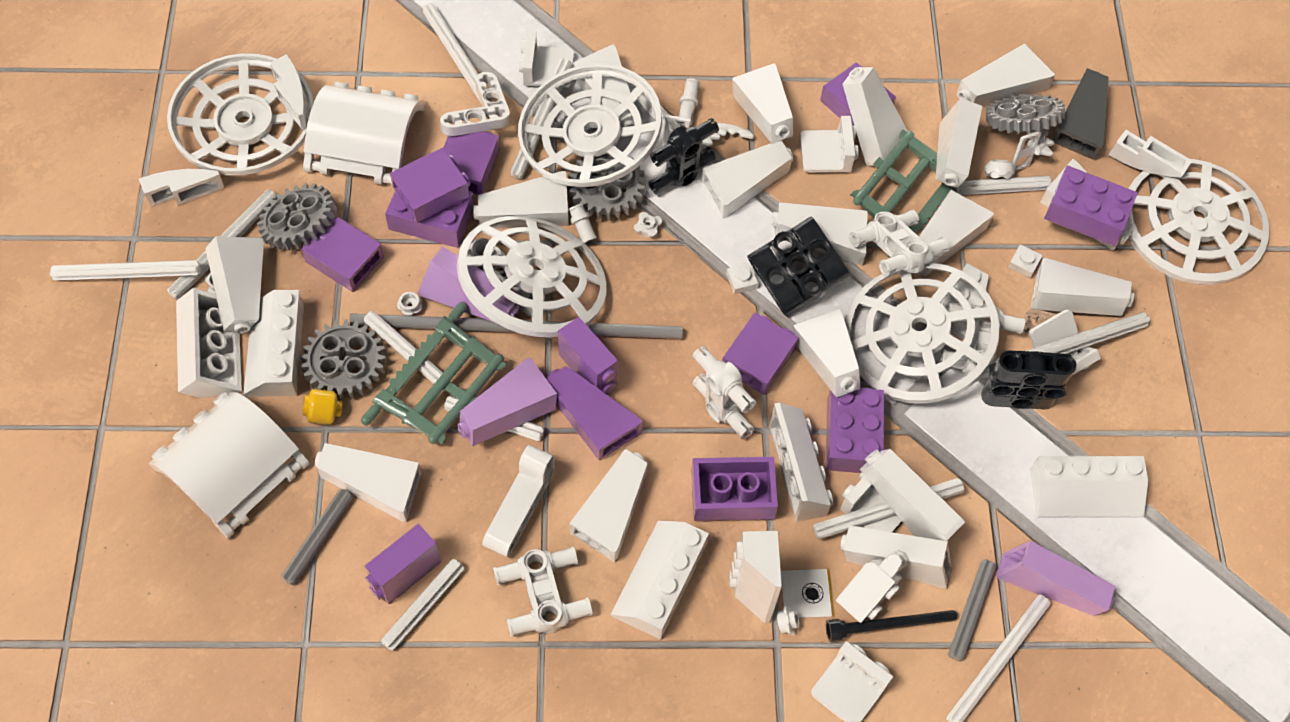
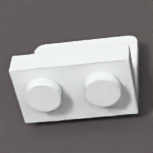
(541, 61)
(829, 148)
(1060, 327)
(863, 496)
(851, 684)

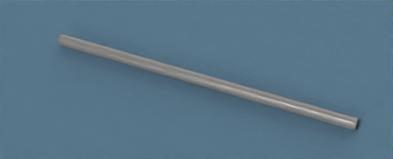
(479, 324)

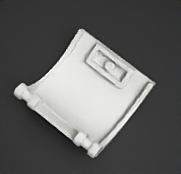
(358, 130)
(229, 459)

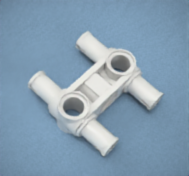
(898, 241)
(982, 336)
(723, 392)
(542, 591)

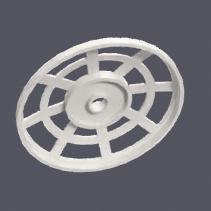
(230, 111)
(589, 117)
(1199, 229)
(521, 274)
(929, 340)

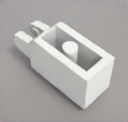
(872, 585)

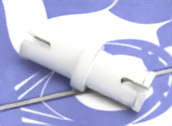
(689, 100)

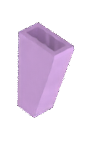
(443, 285)
(508, 404)
(1055, 578)

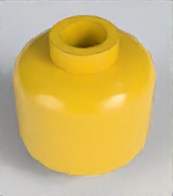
(321, 406)

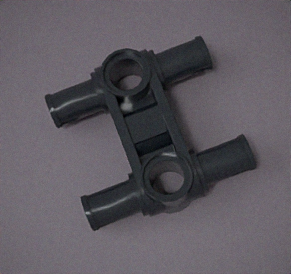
(683, 156)

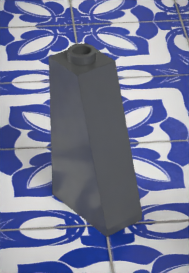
(1085, 117)

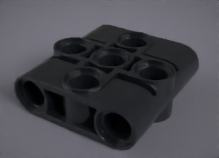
(810, 238)
(1028, 379)

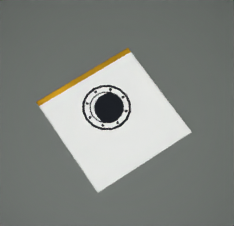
(808, 592)

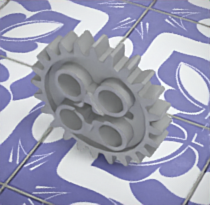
(1025, 113)
(599, 200)
(297, 216)
(343, 359)

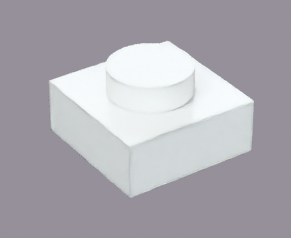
(1025, 261)
(742, 278)

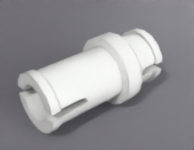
(582, 223)

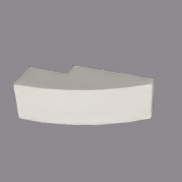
(289, 89)
(1149, 155)
(180, 185)

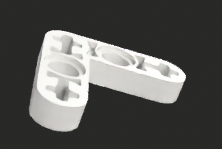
(488, 109)

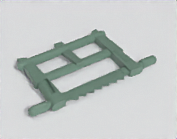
(927, 158)
(413, 417)

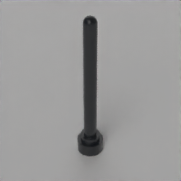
(839, 629)

